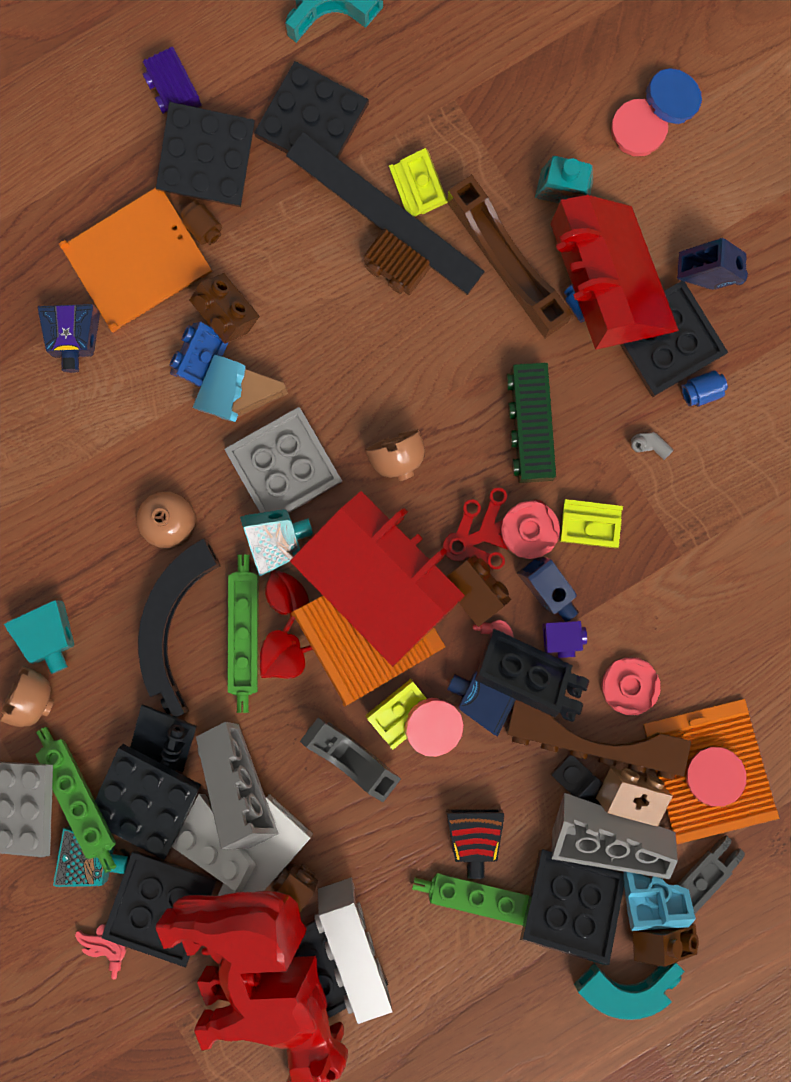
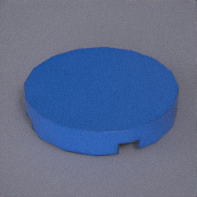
(674, 96)

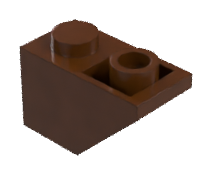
(665, 946)

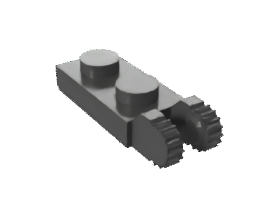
(710, 873)

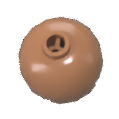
(397, 455)
(175, 528)
(27, 699)

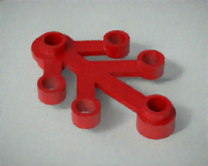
(488, 532)

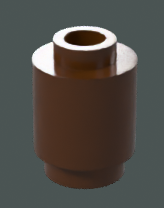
(201, 223)

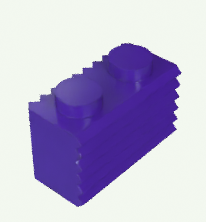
(170, 79)

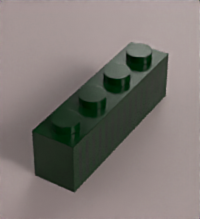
(532, 423)

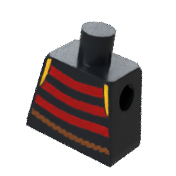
(475, 837)

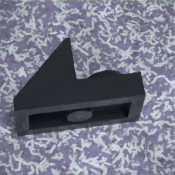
(577, 779)

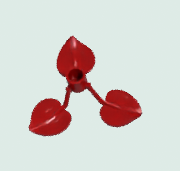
(281, 651)

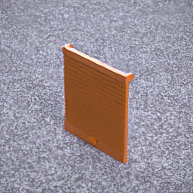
(136, 258)
(348, 657)
(731, 729)

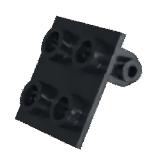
(163, 737)

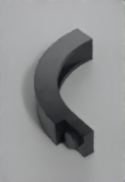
(157, 619)

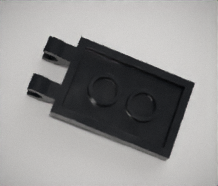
(531, 676)

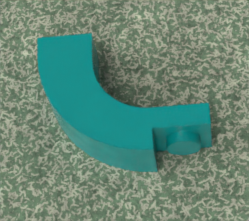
(308, 11)
(632, 1000)

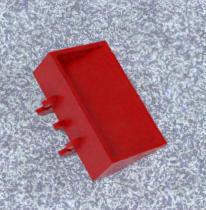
(611, 271)
(378, 577)

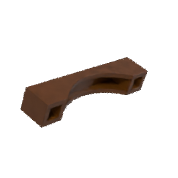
(528, 287)
(657, 752)

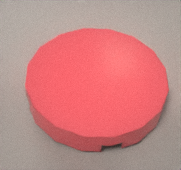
(638, 128)
(530, 530)
(630, 686)
(433, 727)
(716, 776)

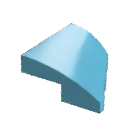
(221, 388)
(656, 904)

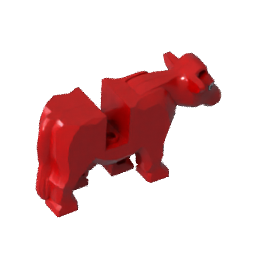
(270, 991)

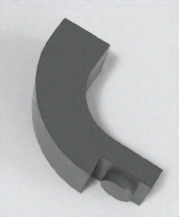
(351, 758)

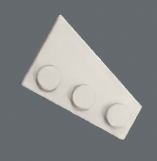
(201, 844)

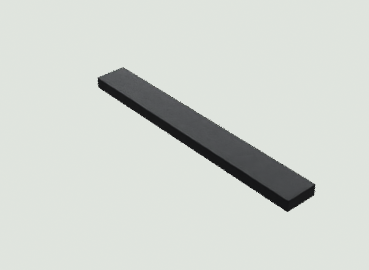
(384, 212)

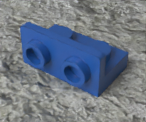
(196, 353)

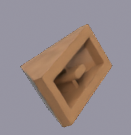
(256, 392)

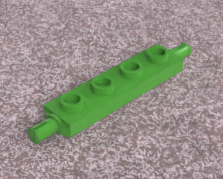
(243, 633)
(77, 800)
(475, 898)

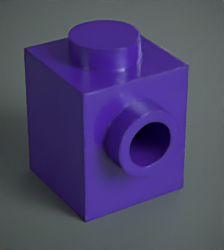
(564, 638)

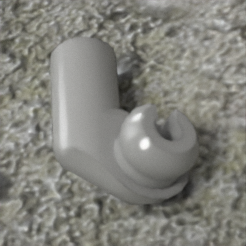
(651, 441)

